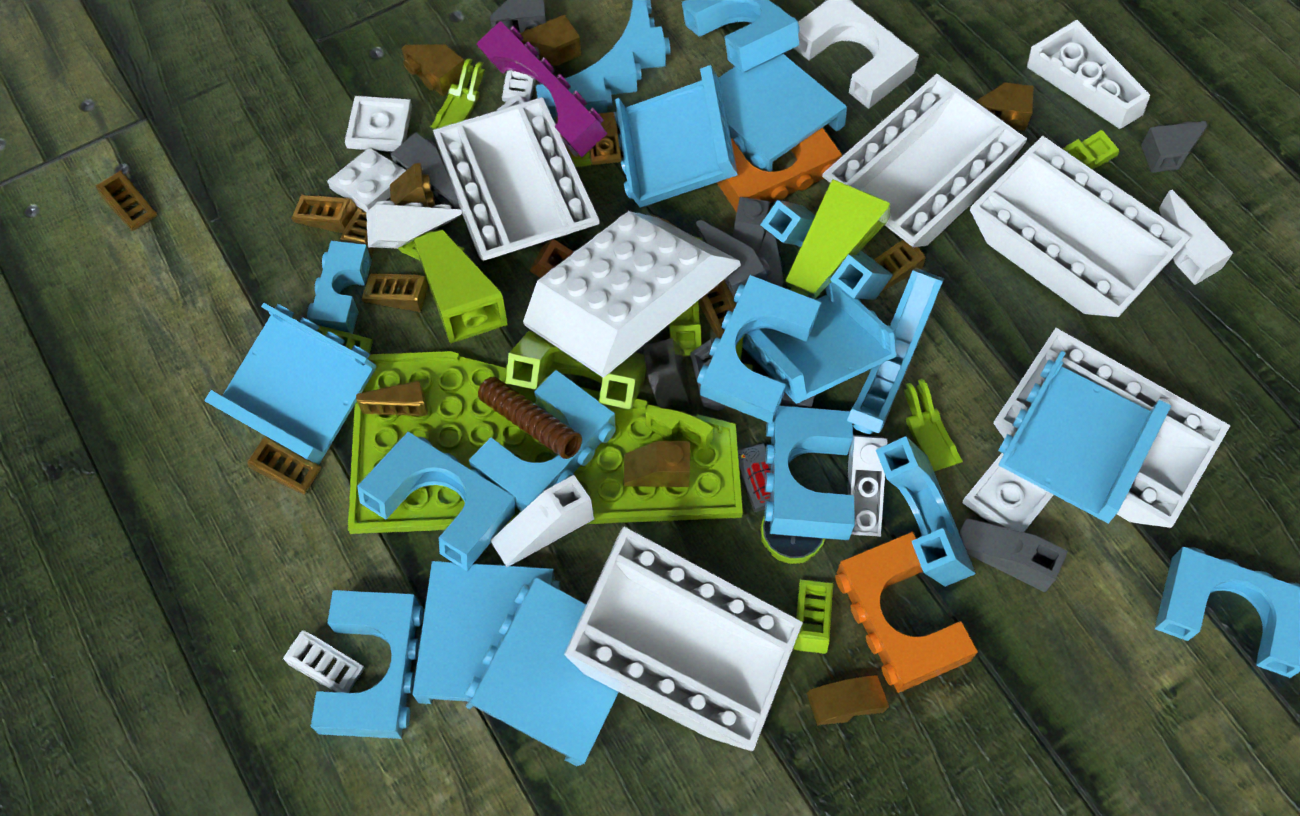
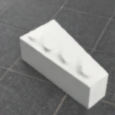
(1089, 74)

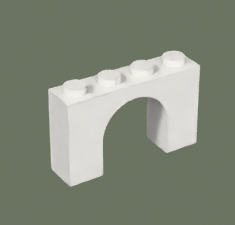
(846, 22)

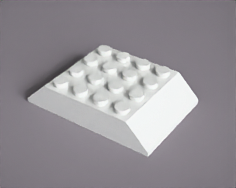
(929, 159)
(514, 179)
(1075, 230)
(623, 289)
(1179, 450)
(683, 641)

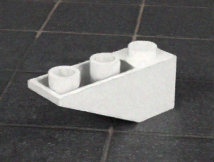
(397, 225)
(1204, 251)
(866, 484)
(544, 521)

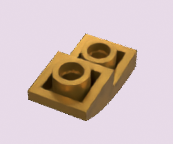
(846, 699)

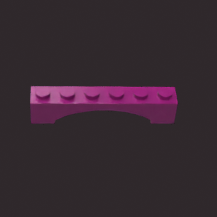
(575, 123)

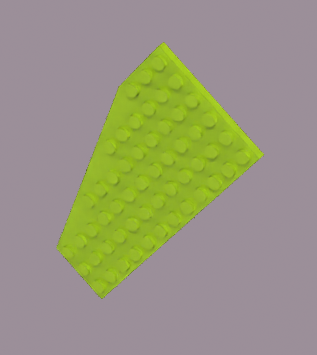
(463, 424)

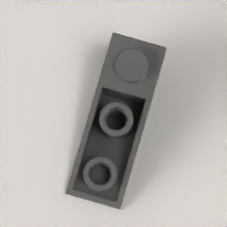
(1014, 552)

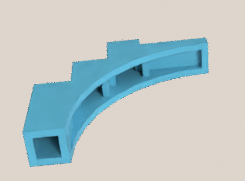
(618, 71)
(885, 379)

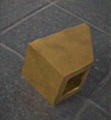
(555, 40)
(435, 65)
(1011, 104)
(606, 149)
(412, 188)

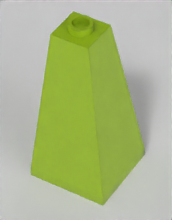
(840, 228)
(462, 293)

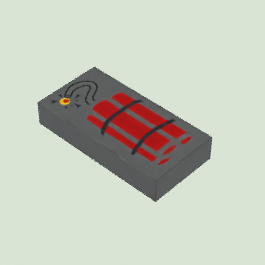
(753, 475)

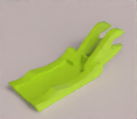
(460, 98)
(928, 428)

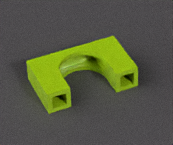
(537, 358)

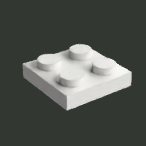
(378, 123)
(366, 179)
(1006, 498)

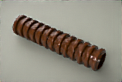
(530, 417)

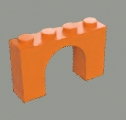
(813, 158)
(904, 657)

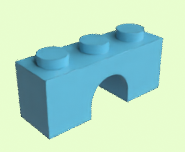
(342, 266)

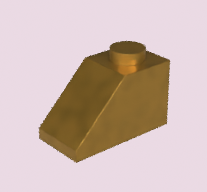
(658, 465)

